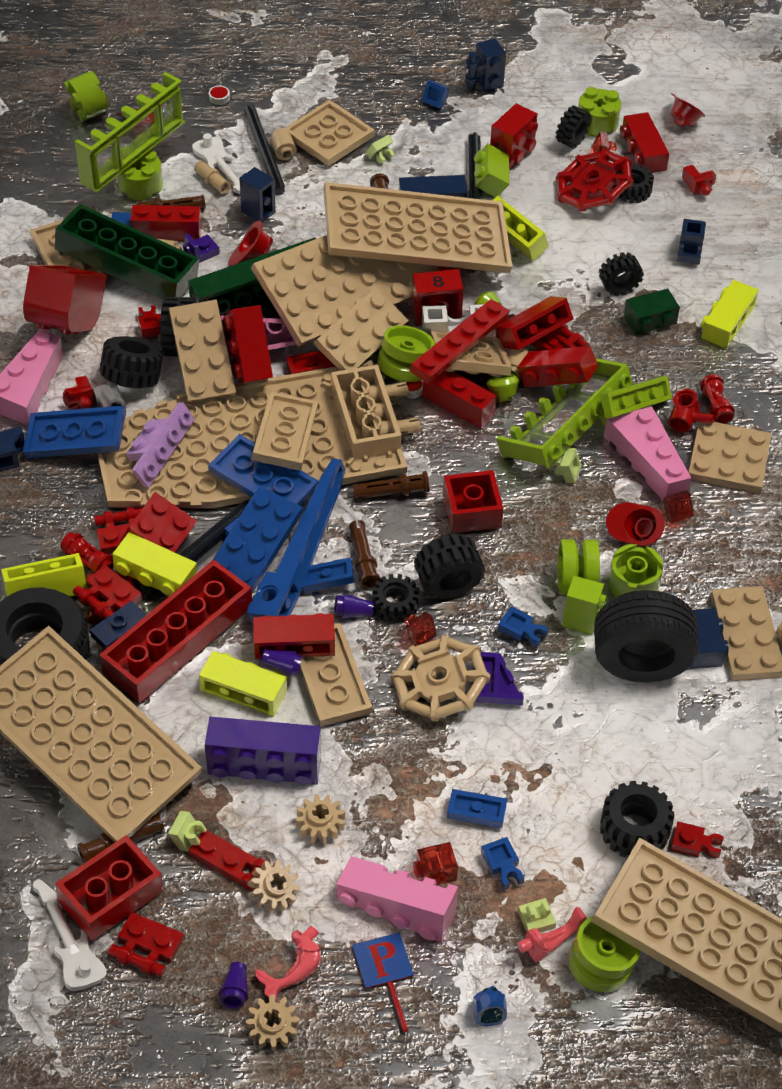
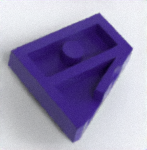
(501, 685)

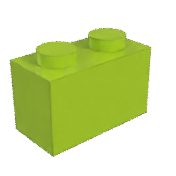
(491, 170)
(583, 604)

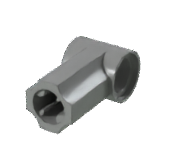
(107, 396)

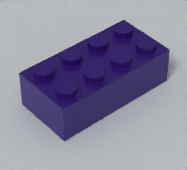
(263, 750)

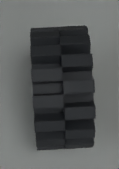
(573, 126)
(643, 187)
(619, 264)
(395, 610)

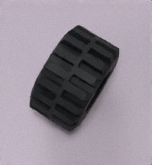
(167, 338)
(131, 362)
(449, 566)
(637, 800)

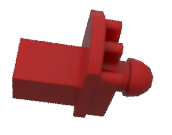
(698, 181)
(79, 396)

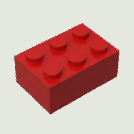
(248, 344)
(109, 887)

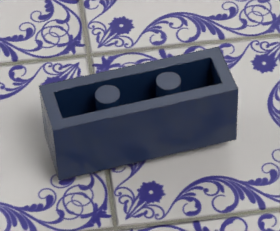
(441, 185)

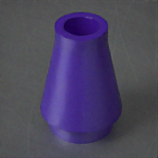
(351, 607)
(282, 661)
(234, 988)

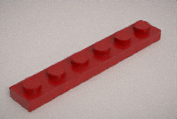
(459, 341)

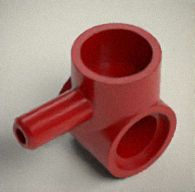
(687, 411)

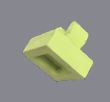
(379, 148)
(568, 465)
(185, 831)
(537, 915)

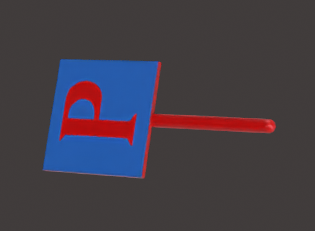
(384, 962)

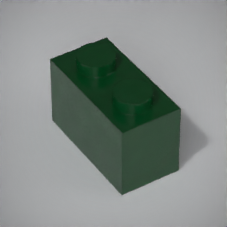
(651, 311)

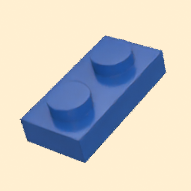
(329, 575)
(477, 808)

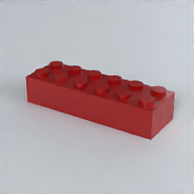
(175, 631)

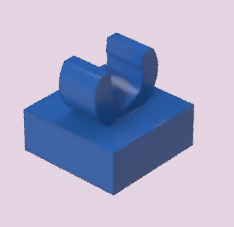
(435, 94)

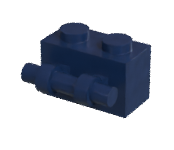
(486, 66)

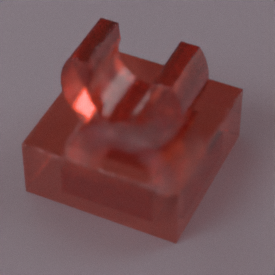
(602, 142)
(678, 506)
(420, 628)

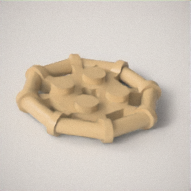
(440, 690)

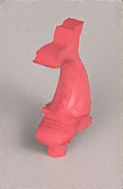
(542, 944)
(307, 962)

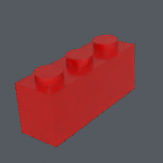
(644, 142)
(167, 221)
(534, 322)
(557, 366)
(461, 398)
(300, 633)

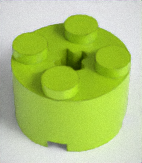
(86, 96)
(604, 109)
(142, 177)
(635, 570)

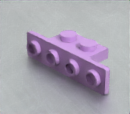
(158, 442)

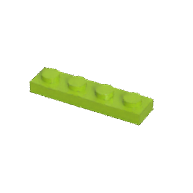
(636, 396)

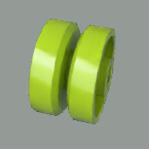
(400, 349)
(571, 564)
(600, 958)

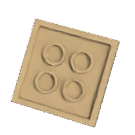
(329, 132)
(484, 357)
(730, 456)

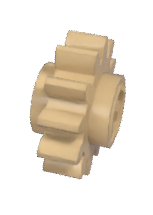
(320, 819)
(272, 896)
(278, 1032)

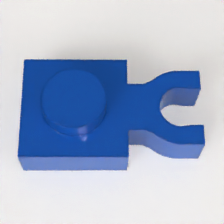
(520, 625)
(503, 860)

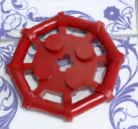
(581, 172)

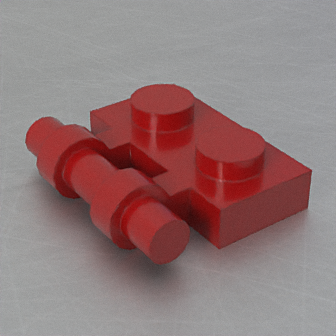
(557, 340)
(110, 537)
(110, 588)
(149, 937)

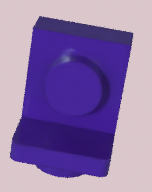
(202, 247)

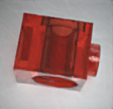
(436, 863)

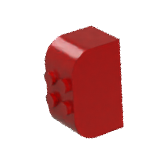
(63, 298)

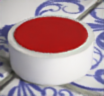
(219, 95)
(415, 389)

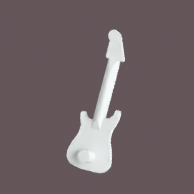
(213, 152)
(80, 966)

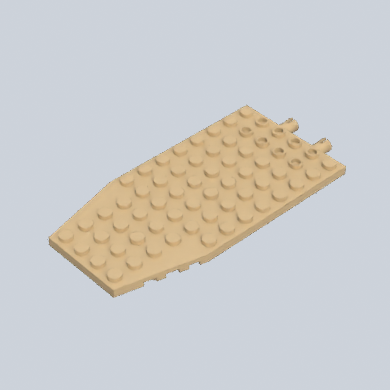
(350, 424)

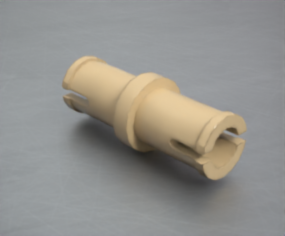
(212, 177)

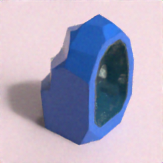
(489, 1007)

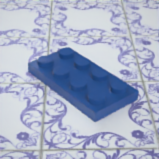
(74, 432)
(239, 470)
(258, 536)

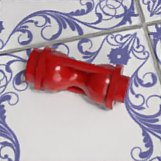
(720, 407)
(89, 555)

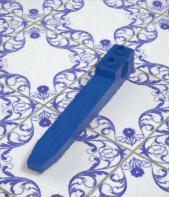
(281, 589)

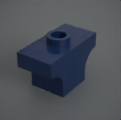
(691, 241)
(10, 447)
(116, 624)

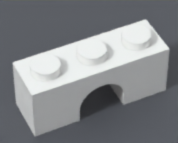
(436, 319)

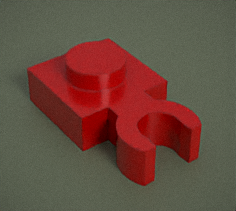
(149, 322)
(691, 840)

